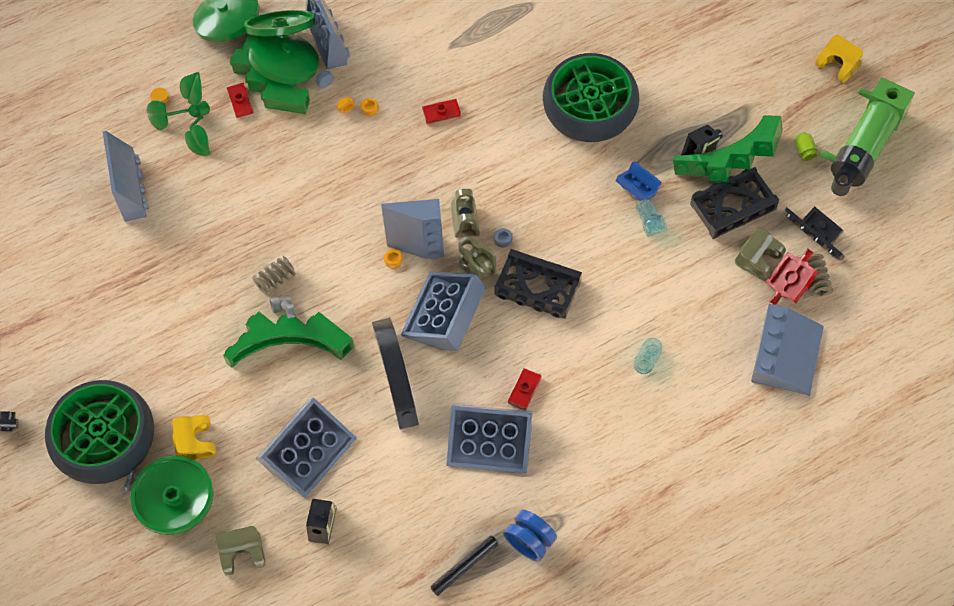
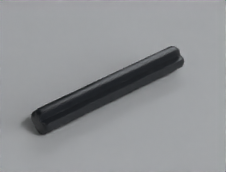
(464, 565)

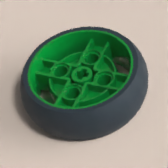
(600, 76)
(76, 407)

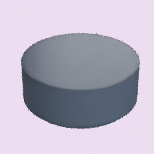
(324, 79)
(503, 237)

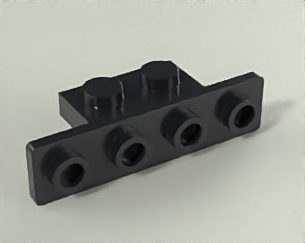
(821, 227)

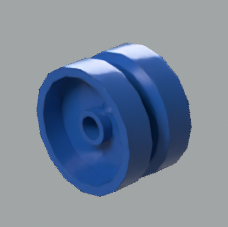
(530, 535)

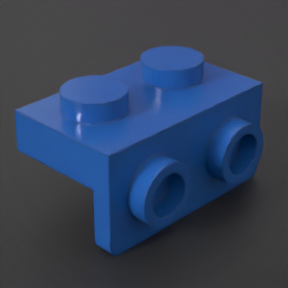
(639, 182)

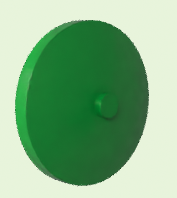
(223, 18)
(279, 23)
(284, 59)
(172, 495)

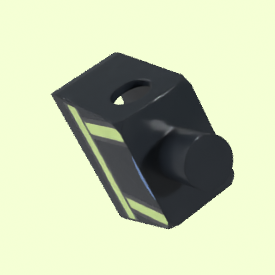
(702, 140)
(320, 517)

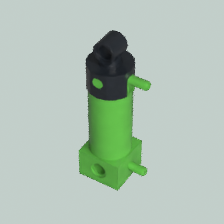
(882, 116)

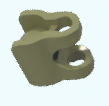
(464, 212)
(752, 253)
(479, 259)
(237, 542)

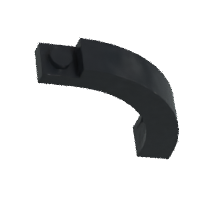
(395, 373)

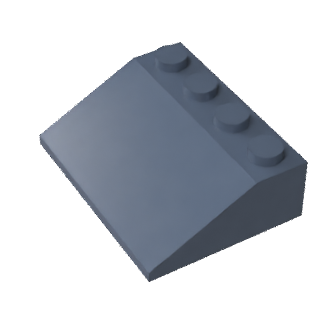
(326, 35)
(125, 178)
(414, 227)
(444, 310)
(787, 350)
(489, 438)
(306, 447)

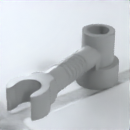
(278, 304)

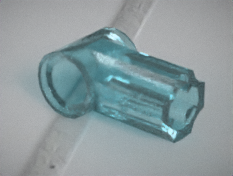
(651, 220)

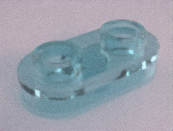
(647, 357)

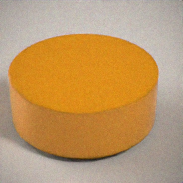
(159, 94)
(345, 104)
(369, 107)
(393, 258)

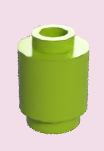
(805, 146)

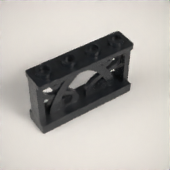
(735, 186)
(522, 294)

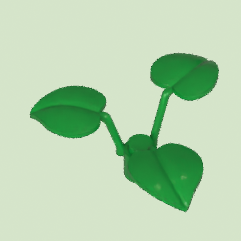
(190, 89)

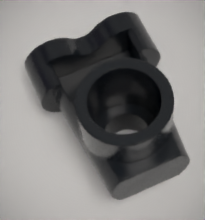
(8, 421)

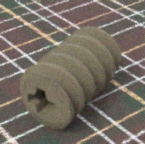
(274, 274)
(820, 285)

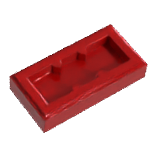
(240, 100)
(441, 111)
(524, 389)

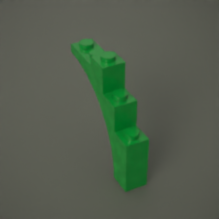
(274, 94)
(739, 155)
(264, 333)

